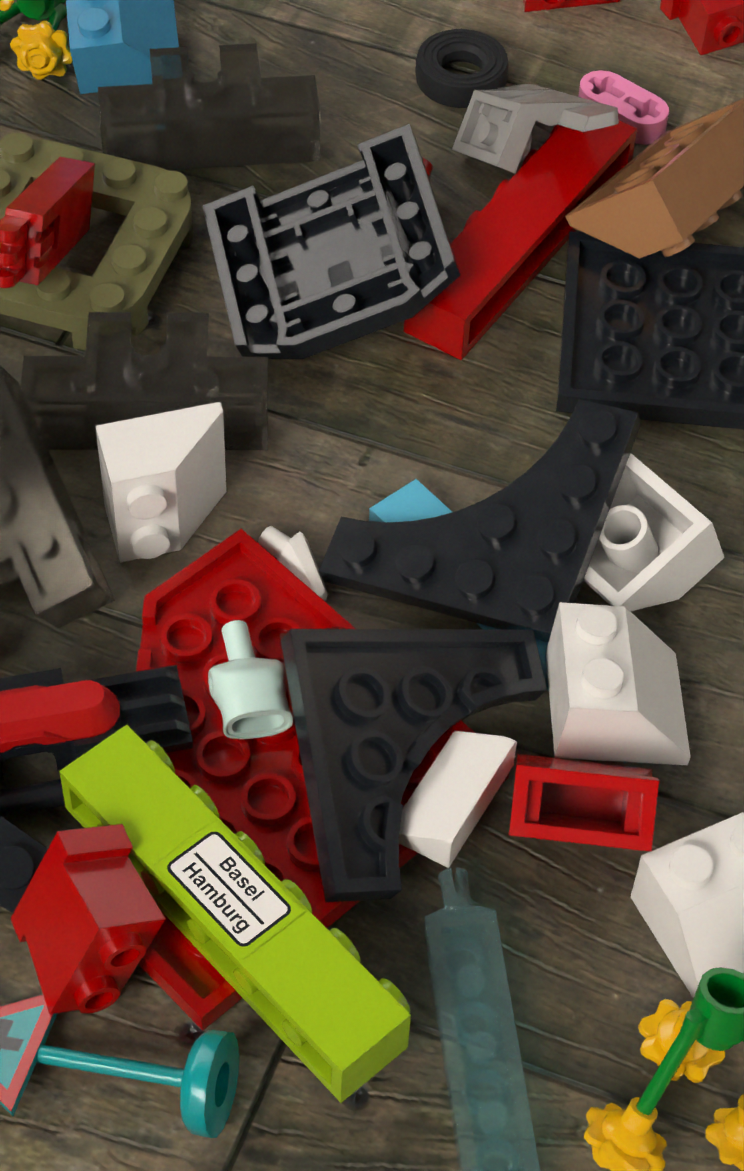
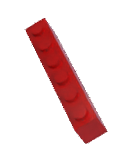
(519, 233)

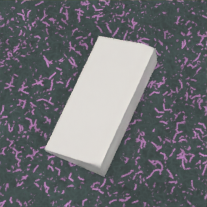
(455, 794)

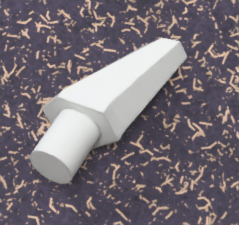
(295, 556)

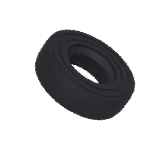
(460, 46)

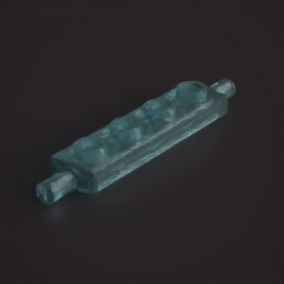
(478, 1034)

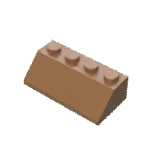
(670, 187)

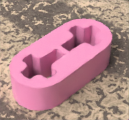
(634, 103)

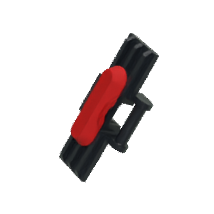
(74, 717)

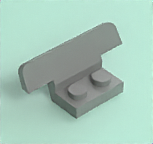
(502, 119)

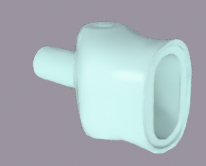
(249, 688)

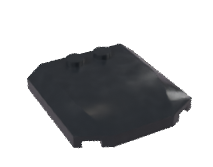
(332, 253)

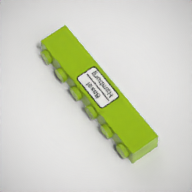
(241, 915)

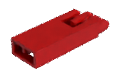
(45, 222)

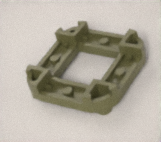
(136, 260)

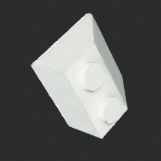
(161, 477)
(650, 543)
(613, 688)
(696, 899)

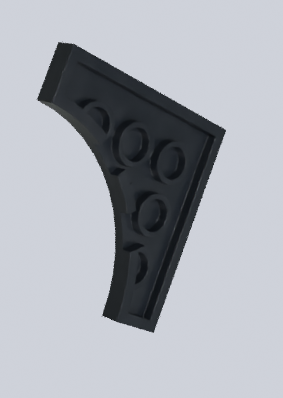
(508, 554)
(366, 719)

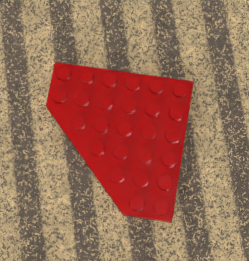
(251, 781)

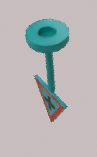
(205, 1082)

